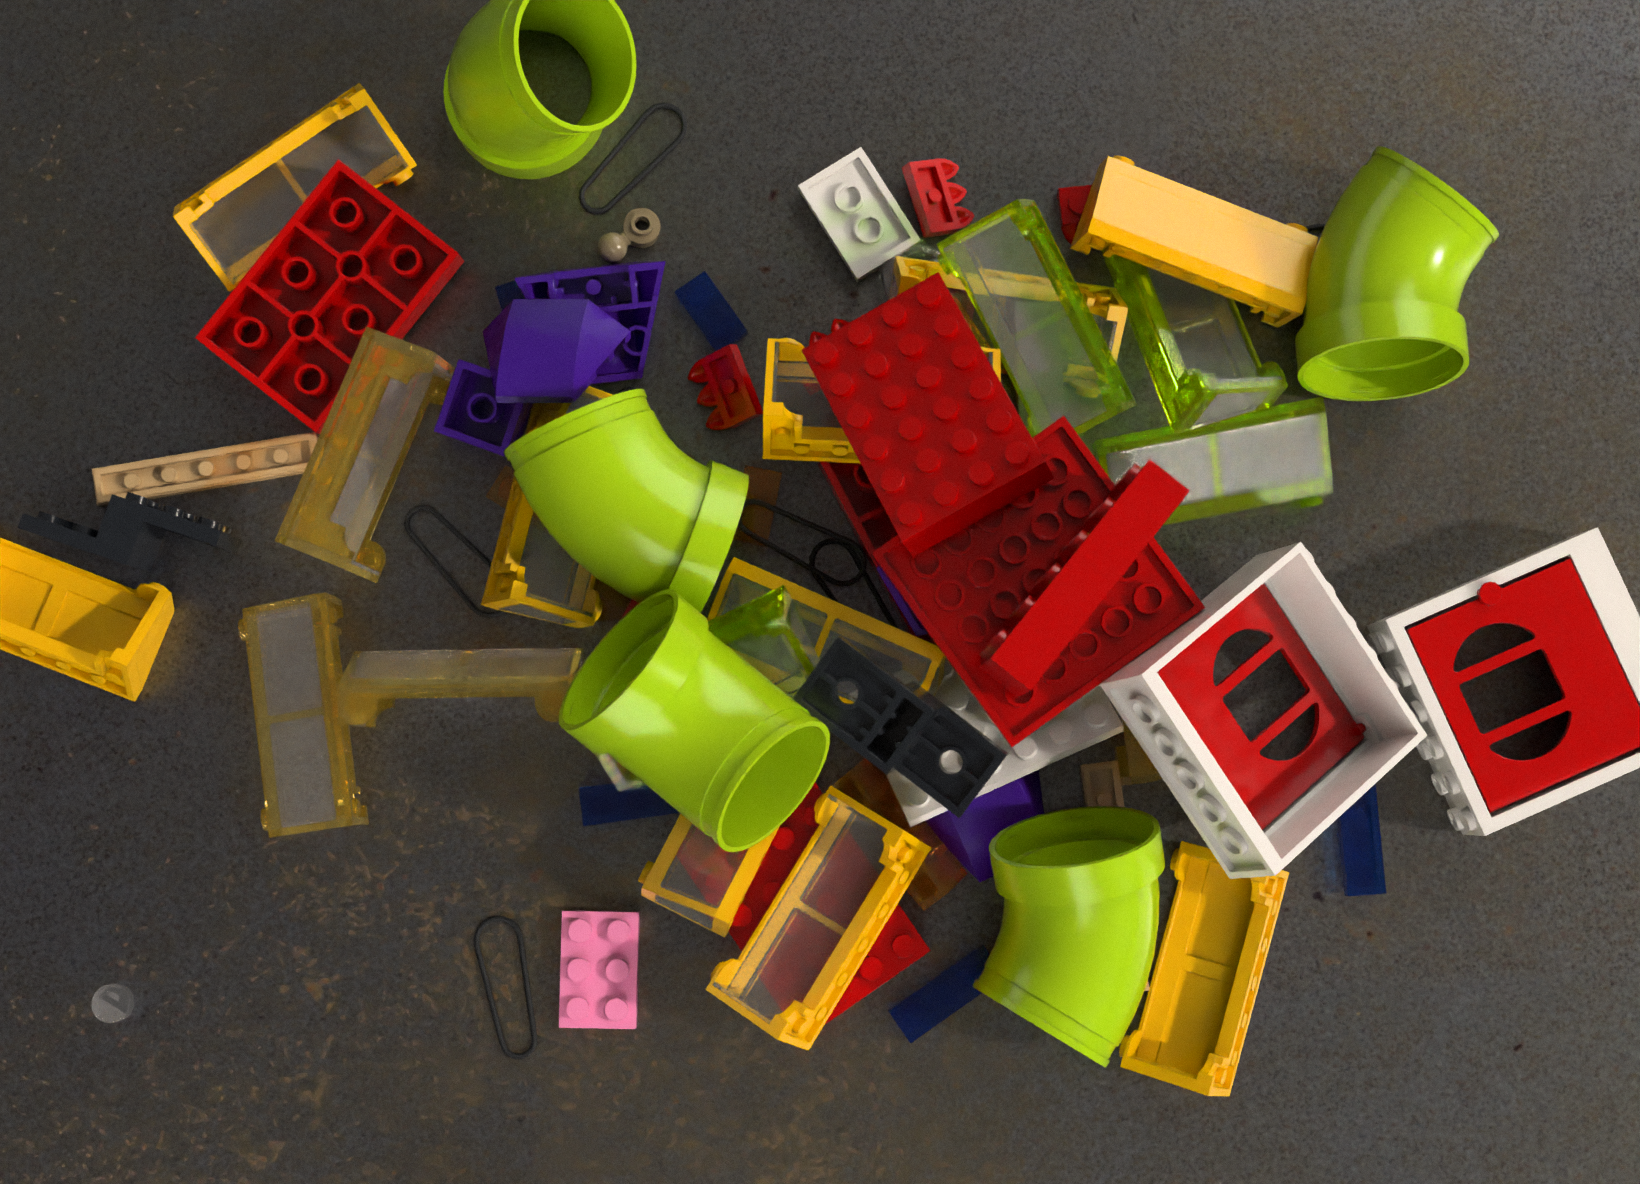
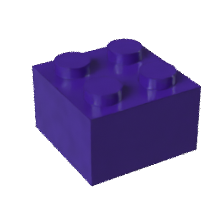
(475, 416)

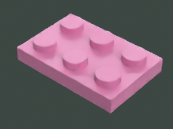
(599, 969)

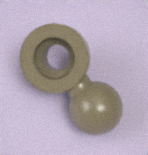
(613, 245)

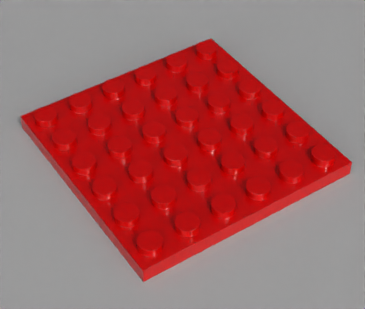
(982, 573)

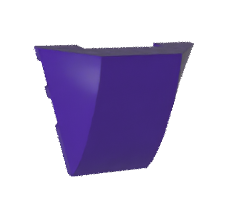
(621, 290)
(549, 349)
(984, 818)

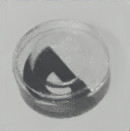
(112, 1003)

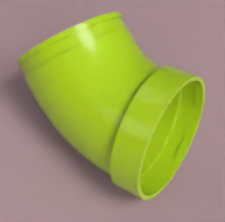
(495, 107)
(1390, 285)
(630, 499)
(695, 723)
(1076, 922)

